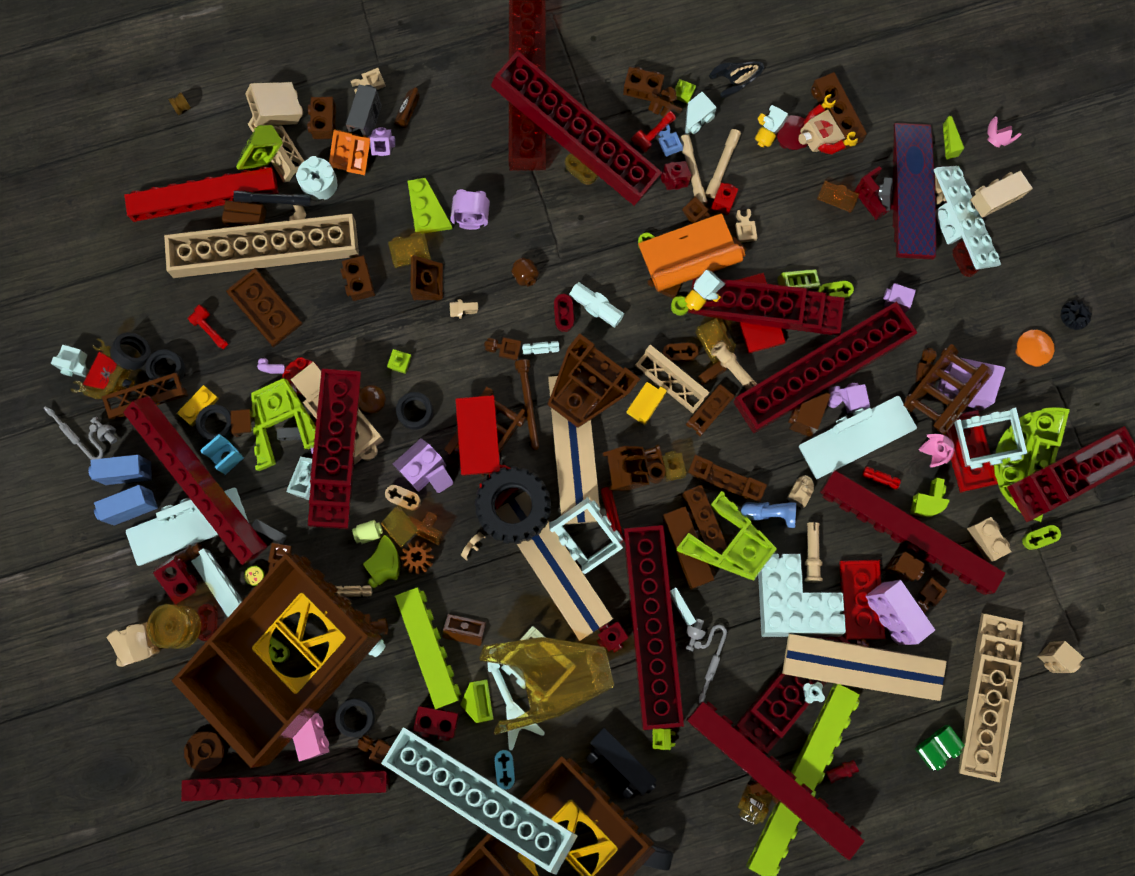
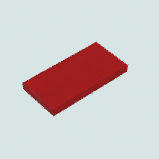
(758, 336)
(477, 435)
(977, 446)
(857, 581)

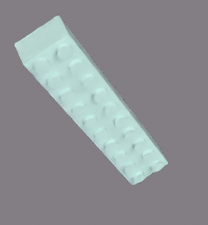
(480, 801)

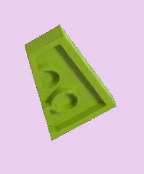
(426, 209)

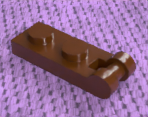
(710, 409)

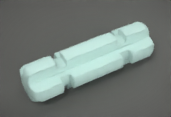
(542, 347)

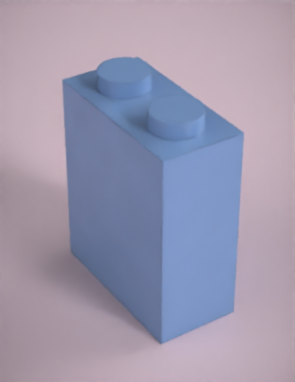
(120, 470)
(125, 505)

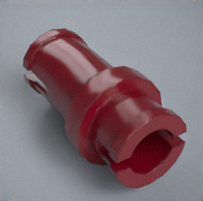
(842, 771)

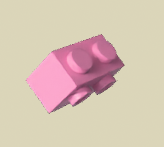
(311, 739)

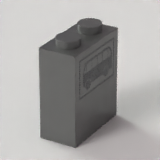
(364, 111)

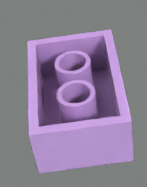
(899, 613)

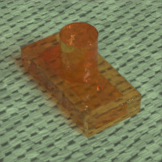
(838, 196)
(426, 528)

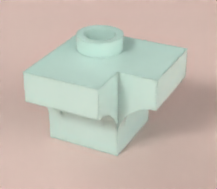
(71, 361)

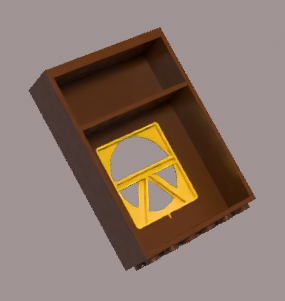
(233, 672)
(568, 796)

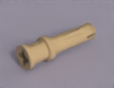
(729, 361)
(813, 562)

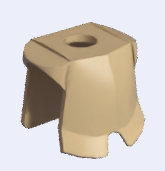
(132, 644)

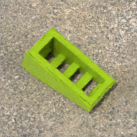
(952, 140)
(786, 279)

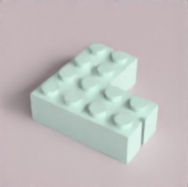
(789, 610)

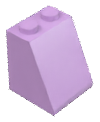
(988, 392)
(418, 462)

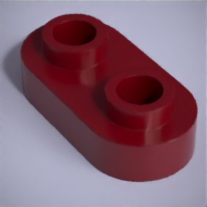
(563, 313)

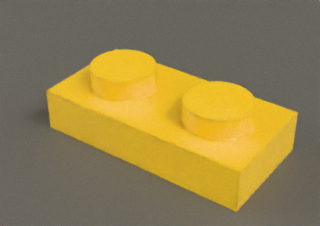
(199, 400)

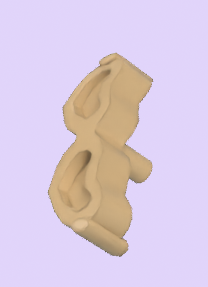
(471, 544)

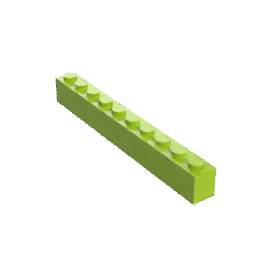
(809, 770)

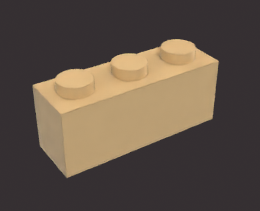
(1000, 193)

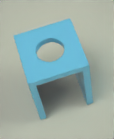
(216, 448)

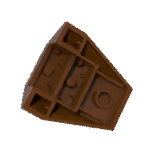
(588, 383)

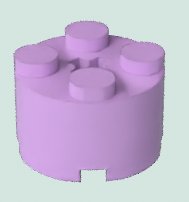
(470, 209)

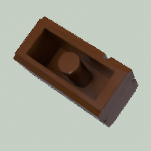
(243, 213)
(905, 567)

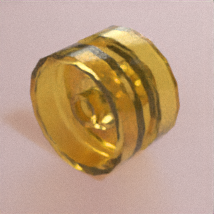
(173, 626)

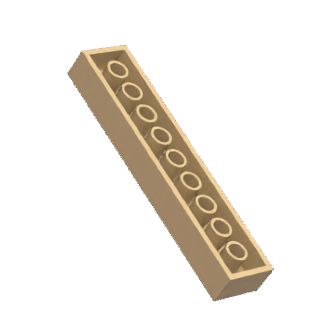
(261, 245)

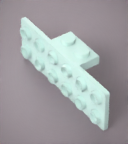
(961, 219)
(857, 436)
(173, 530)

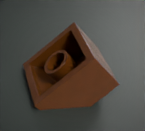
(809, 415)

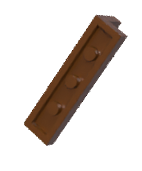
(158, 399)

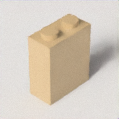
(274, 103)

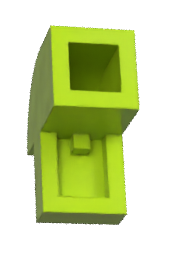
(930, 504)

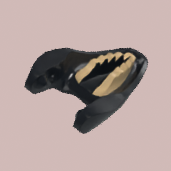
(739, 75)

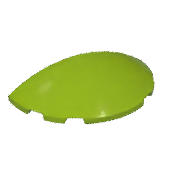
(1042, 438)

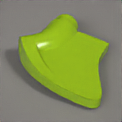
(383, 563)

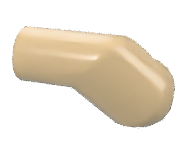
(299, 213)

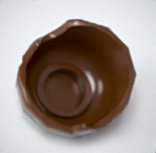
(371, 399)

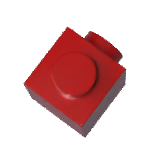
(725, 198)

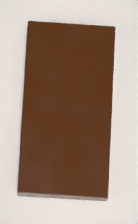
(264, 307)

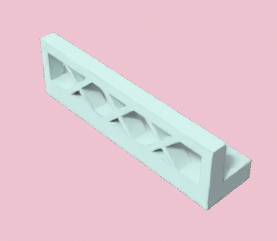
(217, 581)

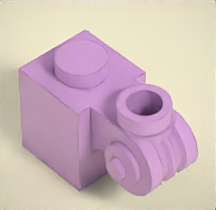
(853, 396)

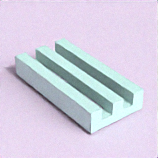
(682, 607)

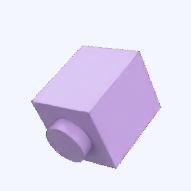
(901, 294)

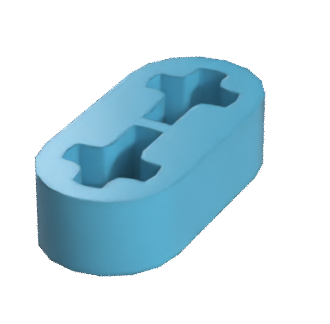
(509, 768)

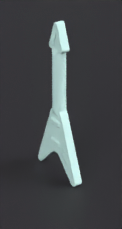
(512, 709)

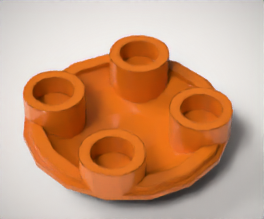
(1035, 348)

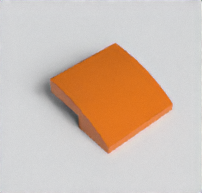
(349, 151)

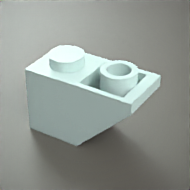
(698, 112)

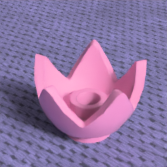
(1001, 136)
(939, 447)

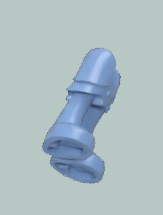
(762, 511)

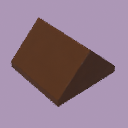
(426, 279)

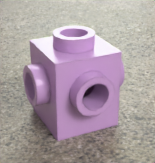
(381, 142)

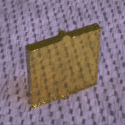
(399, 526)

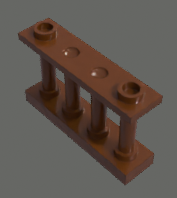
(957, 405)
(518, 420)

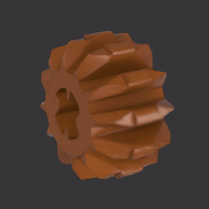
(415, 551)

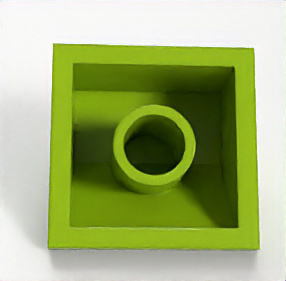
(260, 148)

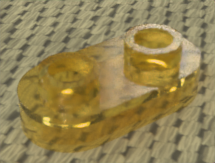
(580, 170)

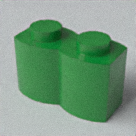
(940, 748)

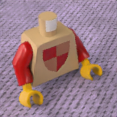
(822, 132)

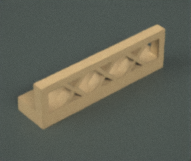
(282, 159)
(677, 374)

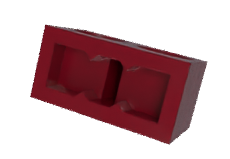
(170, 582)
(436, 717)

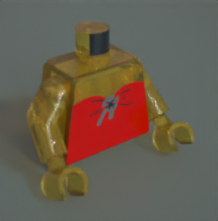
(104, 376)

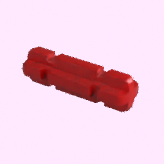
(881, 477)

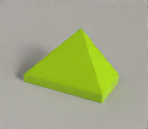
(477, 701)

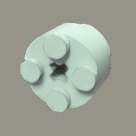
(317, 178)

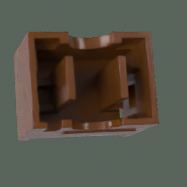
(626, 468)

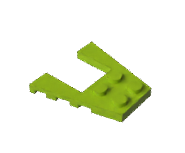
(271, 406)
(744, 555)

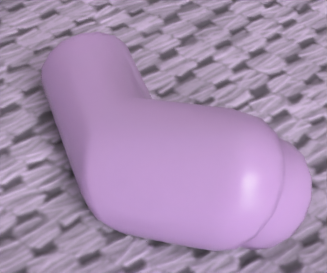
(270, 368)

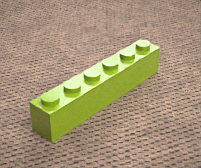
(427, 647)

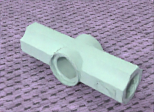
(596, 304)

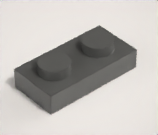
(886, 193)

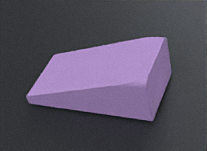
(439, 479)

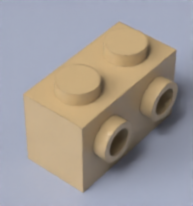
(989, 539)
(1060, 657)

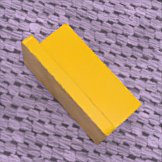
(646, 402)

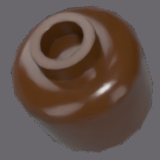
(525, 272)

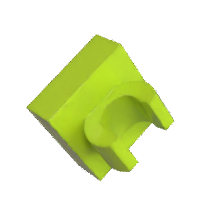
(684, 91)
(399, 361)
(662, 739)

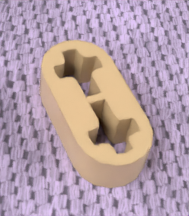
(400, 501)

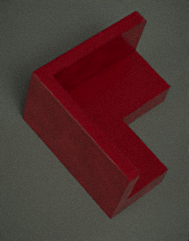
(869, 194)

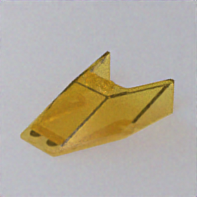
(555, 674)

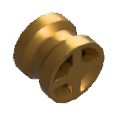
(179, 103)

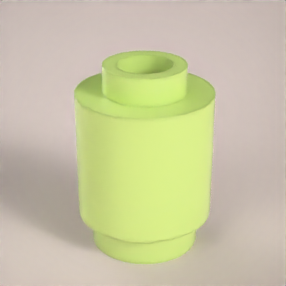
(367, 532)

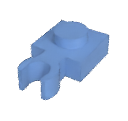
(669, 142)

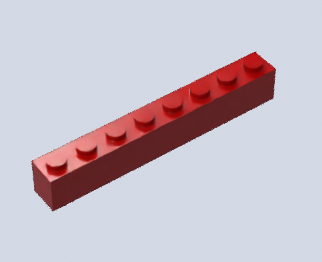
(197, 194)

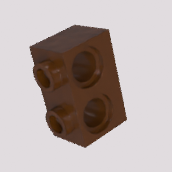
(642, 88)
(326, 117)
(361, 277)

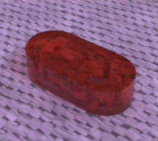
(964, 260)
(212, 621)

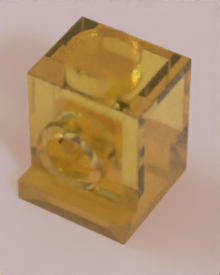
(677, 459)

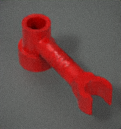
(643, 140)
(199, 317)

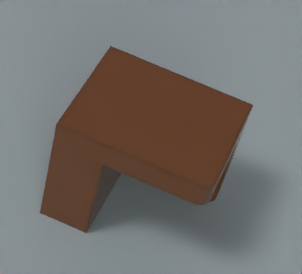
(241, 422)

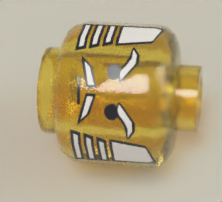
(753, 809)

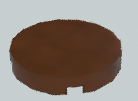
(204, 751)

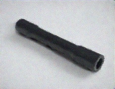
(295, 199)

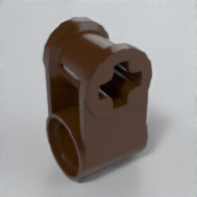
(652, 461)

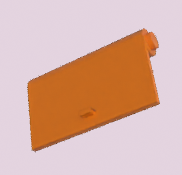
(680, 258)

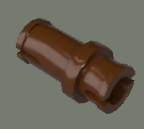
(190, 552)

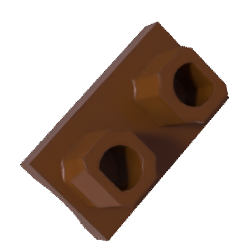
(666, 100)

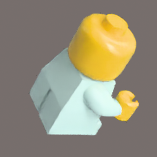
(771, 125)
(704, 288)

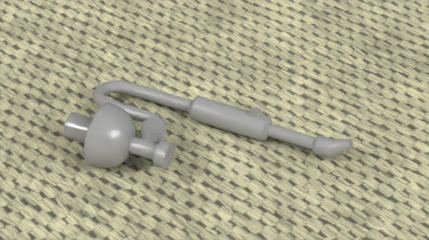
(104, 433)
(697, 634)

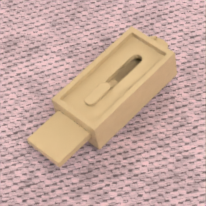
(366, 437)

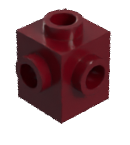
(676, 175)
(617, 631)

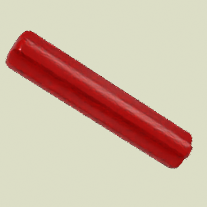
(611, 510)

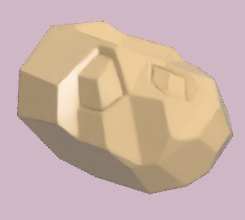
(801, 491)

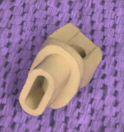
(459, 308)

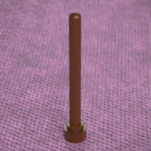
(523, 367)

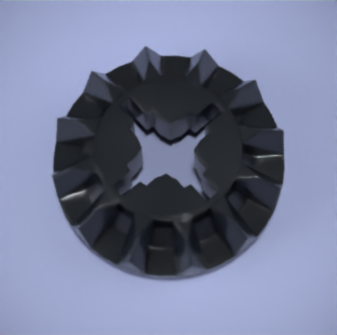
(1068, 316)

